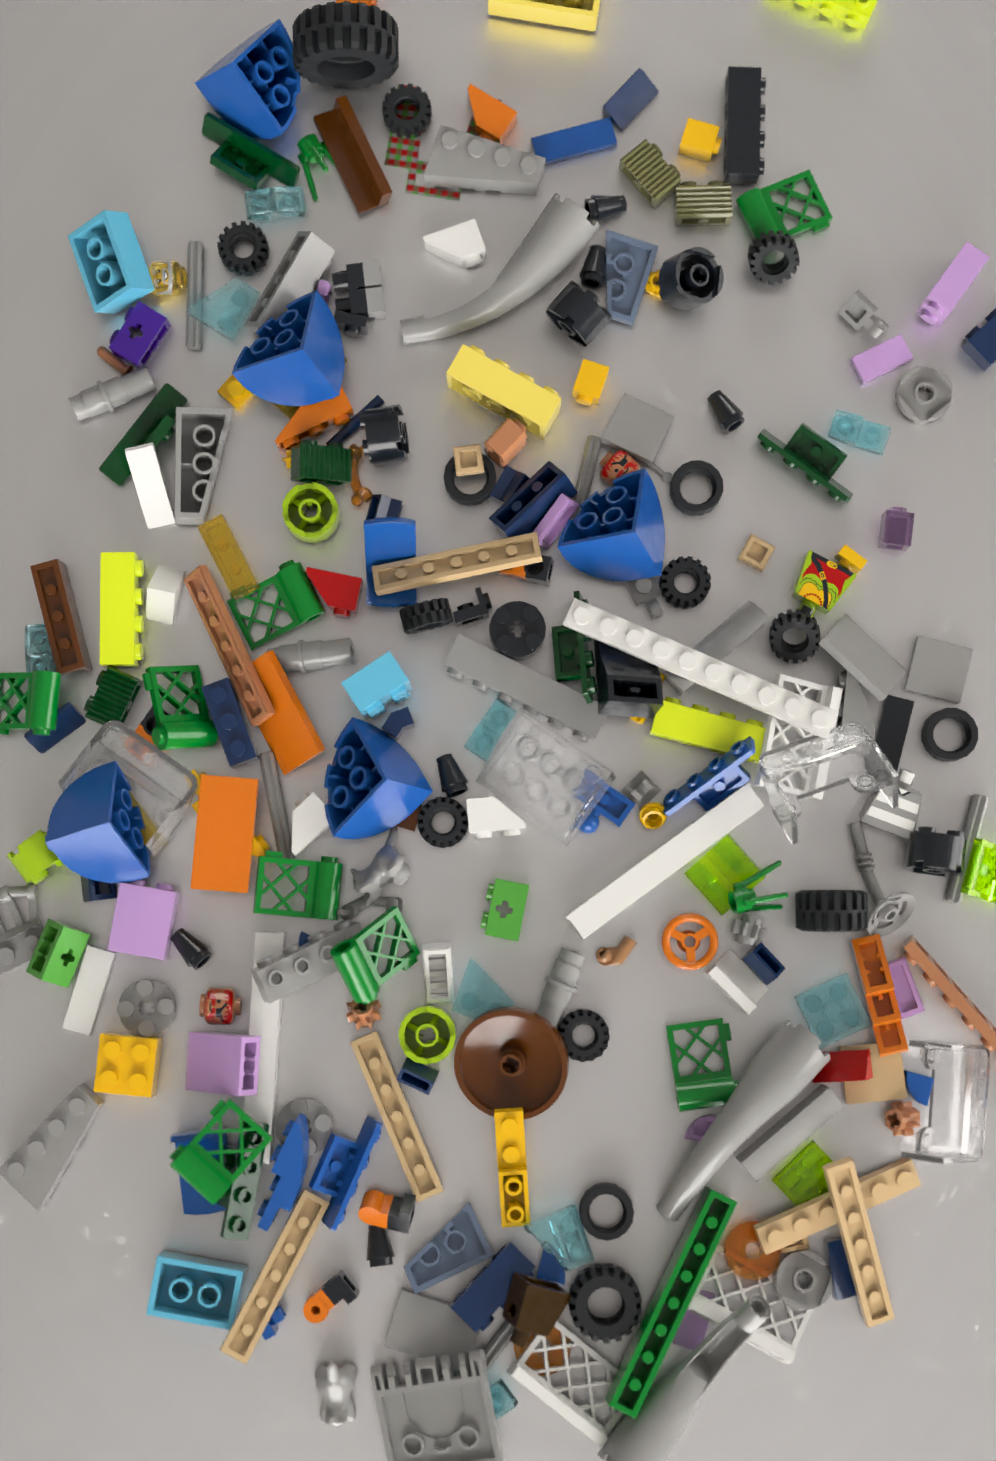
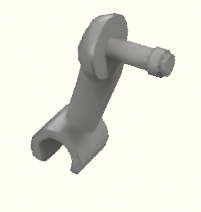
(353, 908)

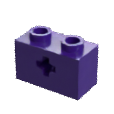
(139, 350)

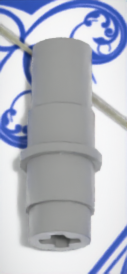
(111, 393)
(314, 654)
(560, 985)

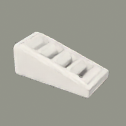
(432, 949)

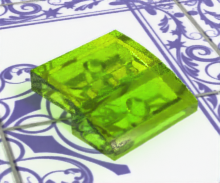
(720, 869)
(981, 871)
(804, 1175)

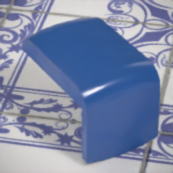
(386, 542)
(192, 1200)

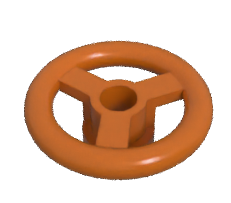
(670, 931)

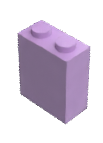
(953, 284)
(144, 919)
(223, 1063)

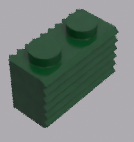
(321, 464)
(113, 696)

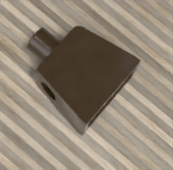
(533, 1307)

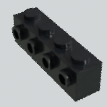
(742, 125)

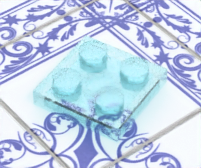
(833, 1010)

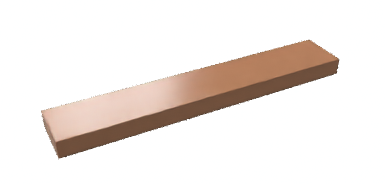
(229, 645)

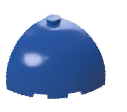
(255, 84)
(295, 356)
(618, 531)
(371, 783)
(99, 829)

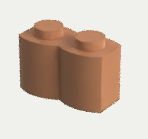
(506, 442)

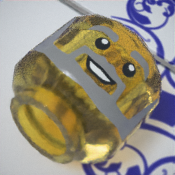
(168, 278)

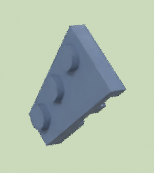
(627, 274)
(449, 1252)

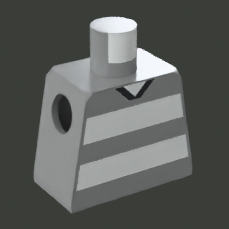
(896, 820)

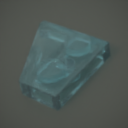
(225, 308)
(479, 993)
(563, 1237)

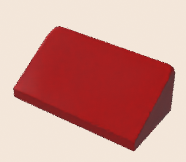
(846, 1066)

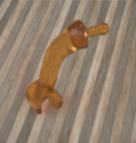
(361, 494)

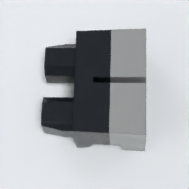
(364, 288)

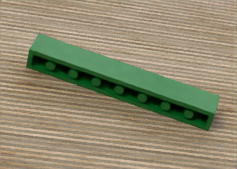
(670, 1302)

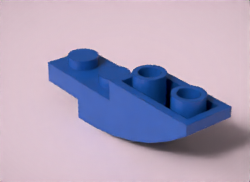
(290, 1171)

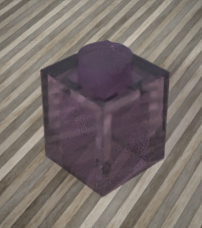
(896, 529)

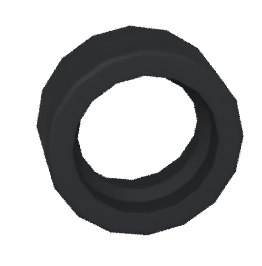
(704, 468)
(470, 499)
(969, 726)
(613, 1232)

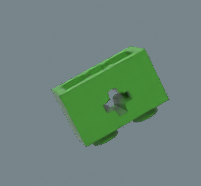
(516, 896)
(57, 953)

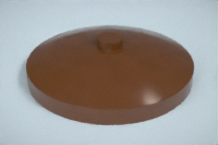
(511, 1061)

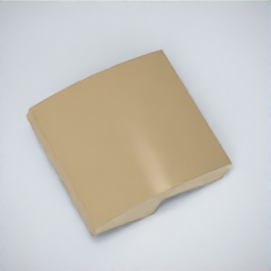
(887, 1079)

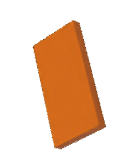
(289, 729)
(224, 833)

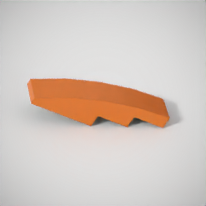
(879, 995)

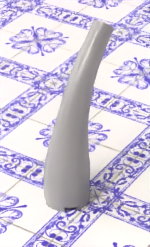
(545, 252)
(768, 1085)
(677, 1396)

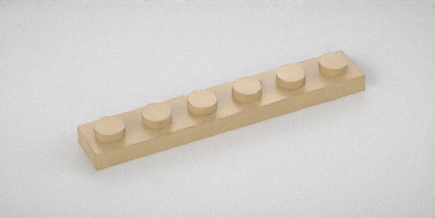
(457, 563)
(397, 1116)
(819, 1211)
(858, 1241)
(274, 1276)

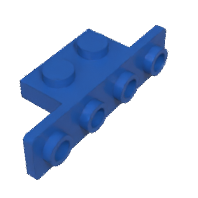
(716, 781)
(341, 1167)

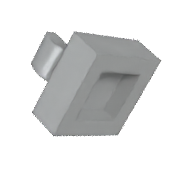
(641, 789)

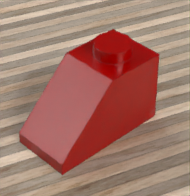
(338, 590)

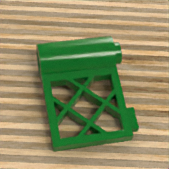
(763, 215)
(296, 594)
(39, 701)
(178, 730)
(322, 886)
(360, 969)
(702, 1089)
(202, 1168)

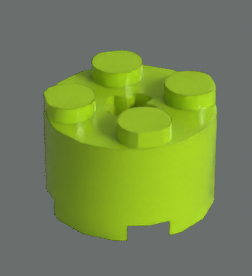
(308, 497)
(34, 858)
(433, 1049)

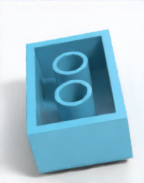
(111, 262)
(378, 686)
(196, 1289)

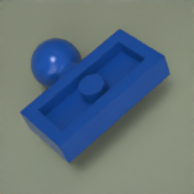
(611, 806)

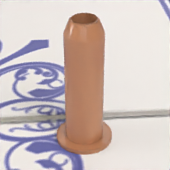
(114, 361)

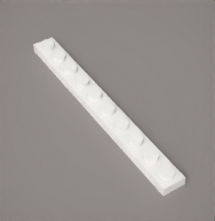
(700, 668)

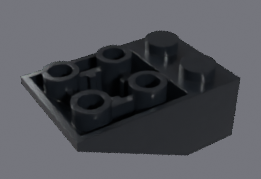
(626, 683)

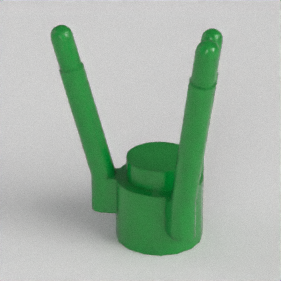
(312, 151)
(745, 899)

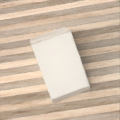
(164, 595)

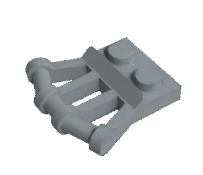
(19, 942)

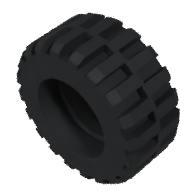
(345, 45)

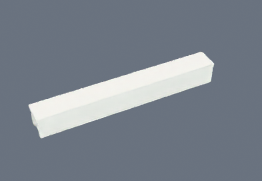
(665, 860)
(266, 1022)

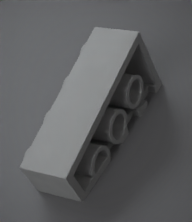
(481, 165)
(198, 454)
(46, 1153)

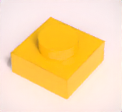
(234, 393)
(850, 559)

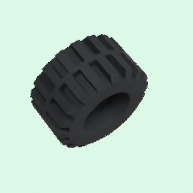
(831, 910)
(613, 1326)

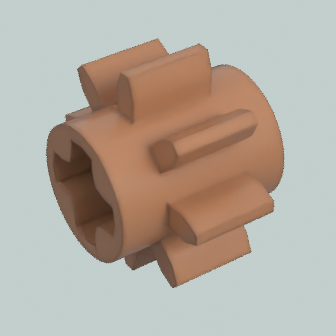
(366, 1018)
(902, 1118)

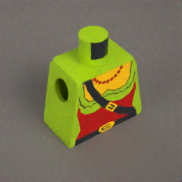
(820, 583)

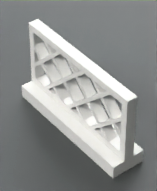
(827, 695)
(760, 1339)
(553, 1396)

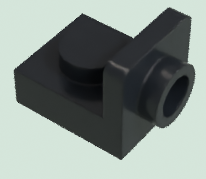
(352, 323)
(469, 613)

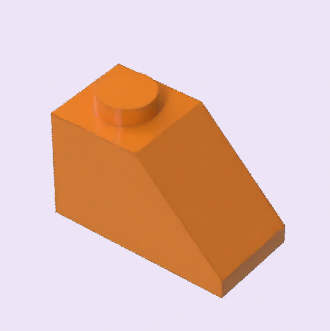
(490, 116)

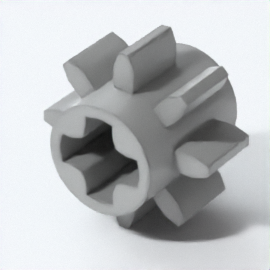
(748, 930)

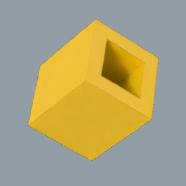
(700, 140)
(590, 382)

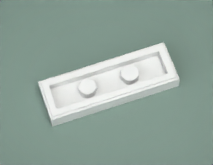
(150, 485)
(89, 990)

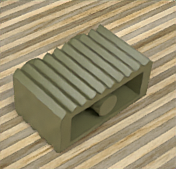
(650, 172)
(703, 204)

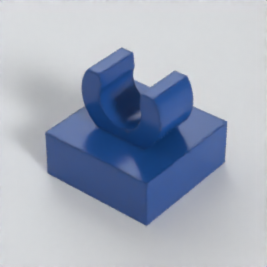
(271, 1327)

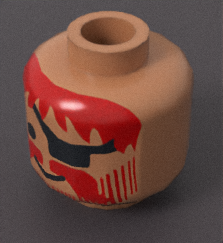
(616, 466)
(220, 1006)

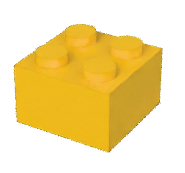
(128, 1064)

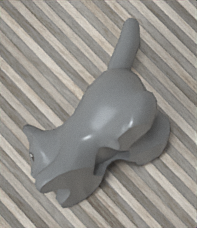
(385, 868)
(335, 1388)

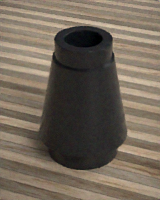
(604, 206)
(594, 268)
(725, 411)
(451, 777)
(191, 949)
(379, 1247)

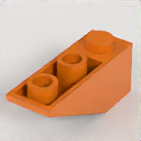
(313, 419)

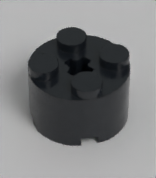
(690, 278)
(578, 314)
(385, 435)
(525, 616)
(936, 852)

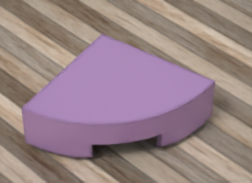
(325, 290)
(699, 1127)

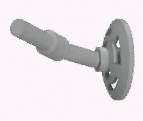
(884, 907)

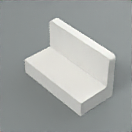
(737, 981)

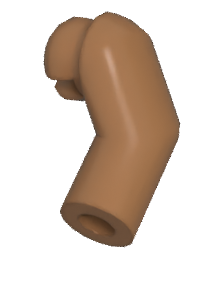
(615, 955)

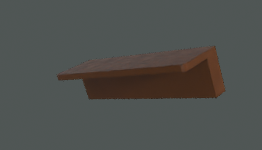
(353, 156)
(61, 617)

